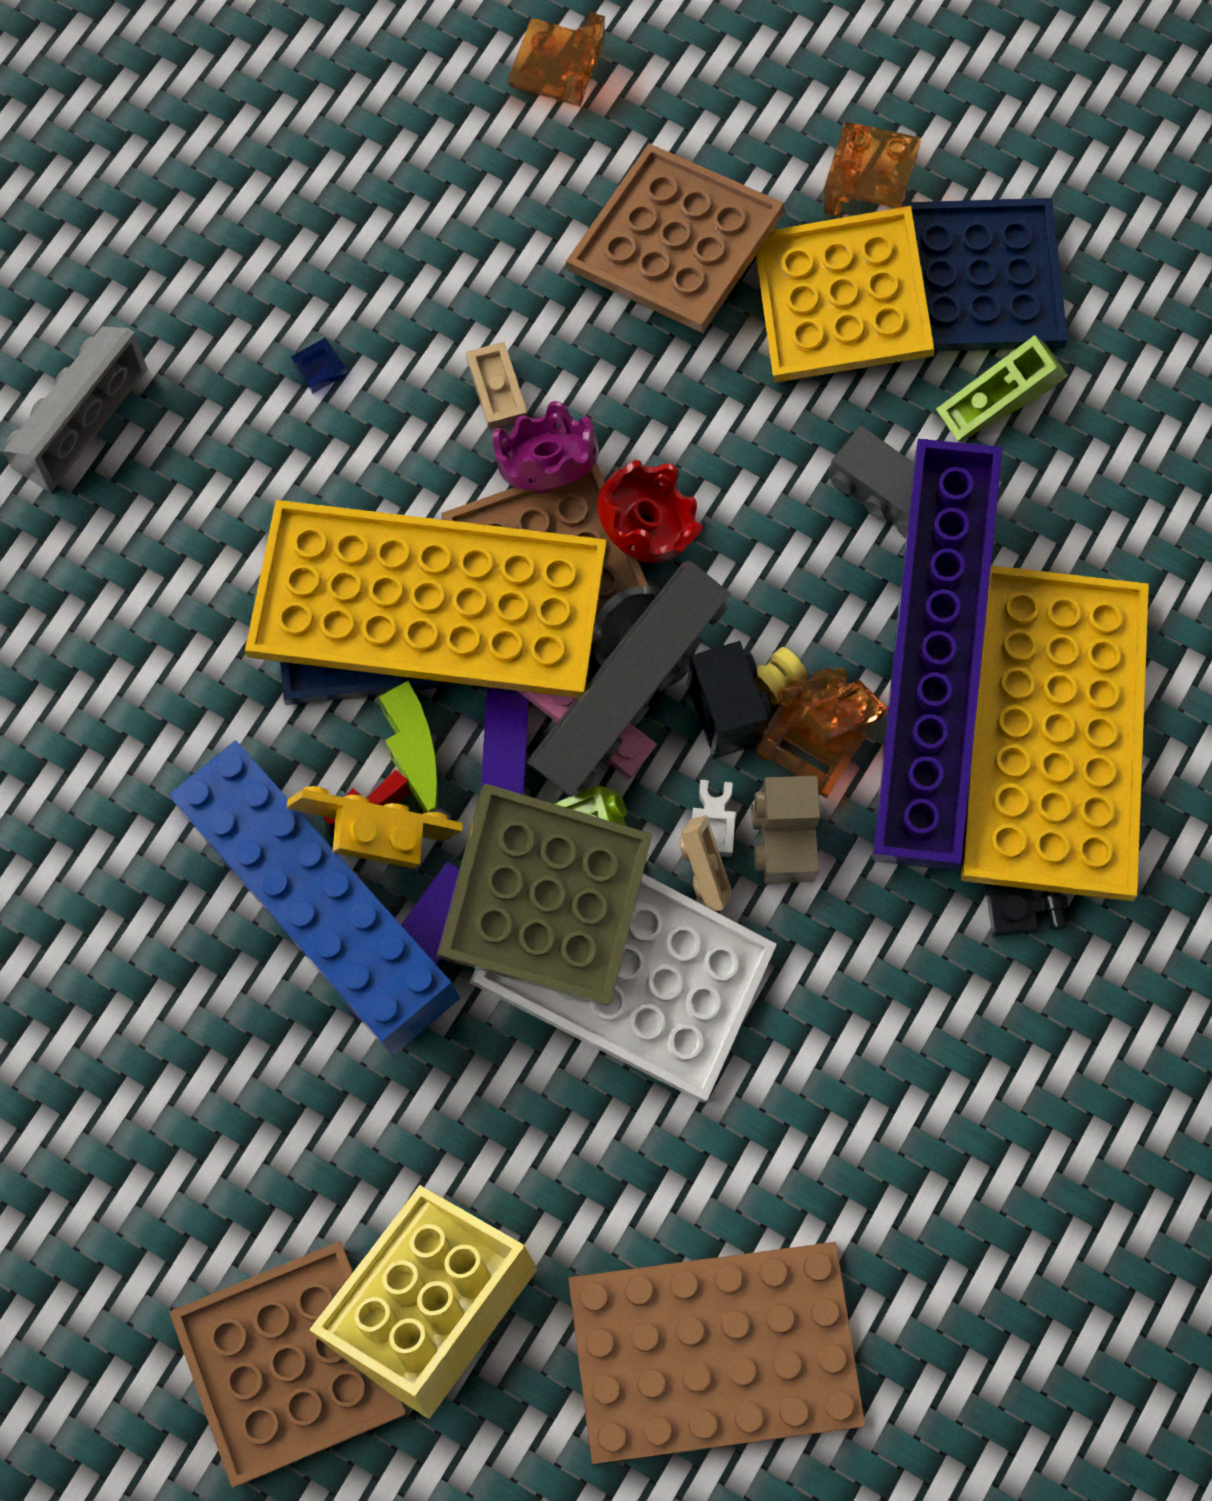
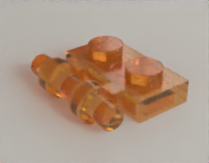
(840, 708)

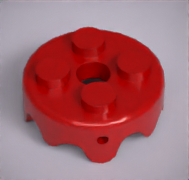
(653, 494)

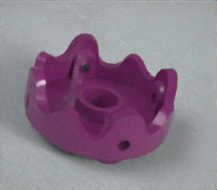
(546, 450)

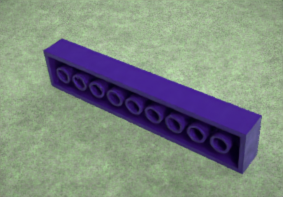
(937, 655)

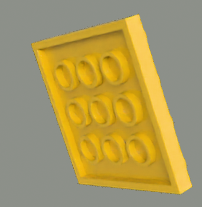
(844, 295)

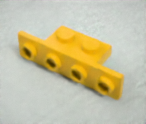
(372, 830)

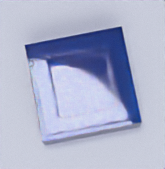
(319, 365)

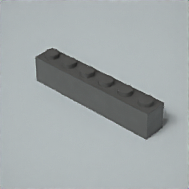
(629, 678)

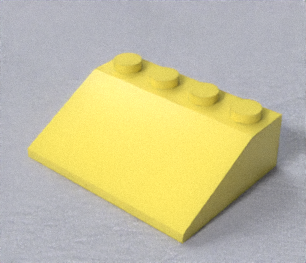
(425, 1300)

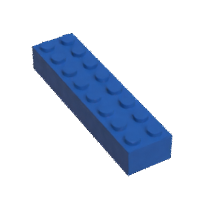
(315, 898)

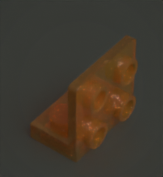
(558, 59)
(870, 167)

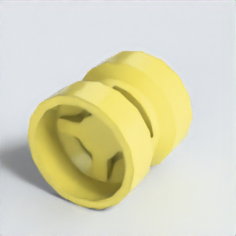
(779, 673)

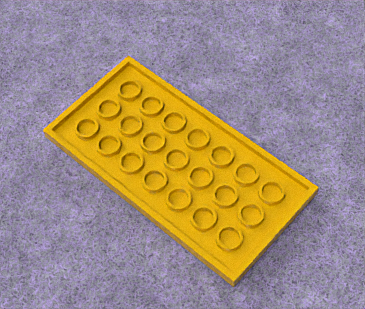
(427, 599)
(1058, 735)

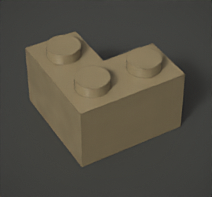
(787, 821)

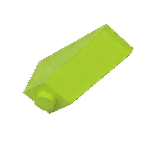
(1002, 389)

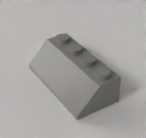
(76, 406)

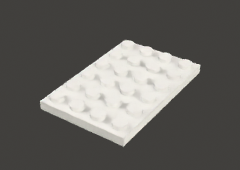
(675, 995)

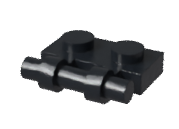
(1015, 910)

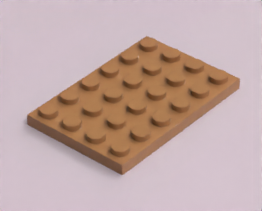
(715, 1352)

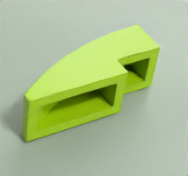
(412, 744)

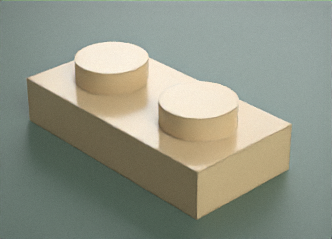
(496, 385)
(710, 877)

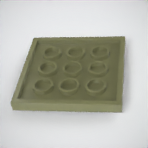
(545, 895)

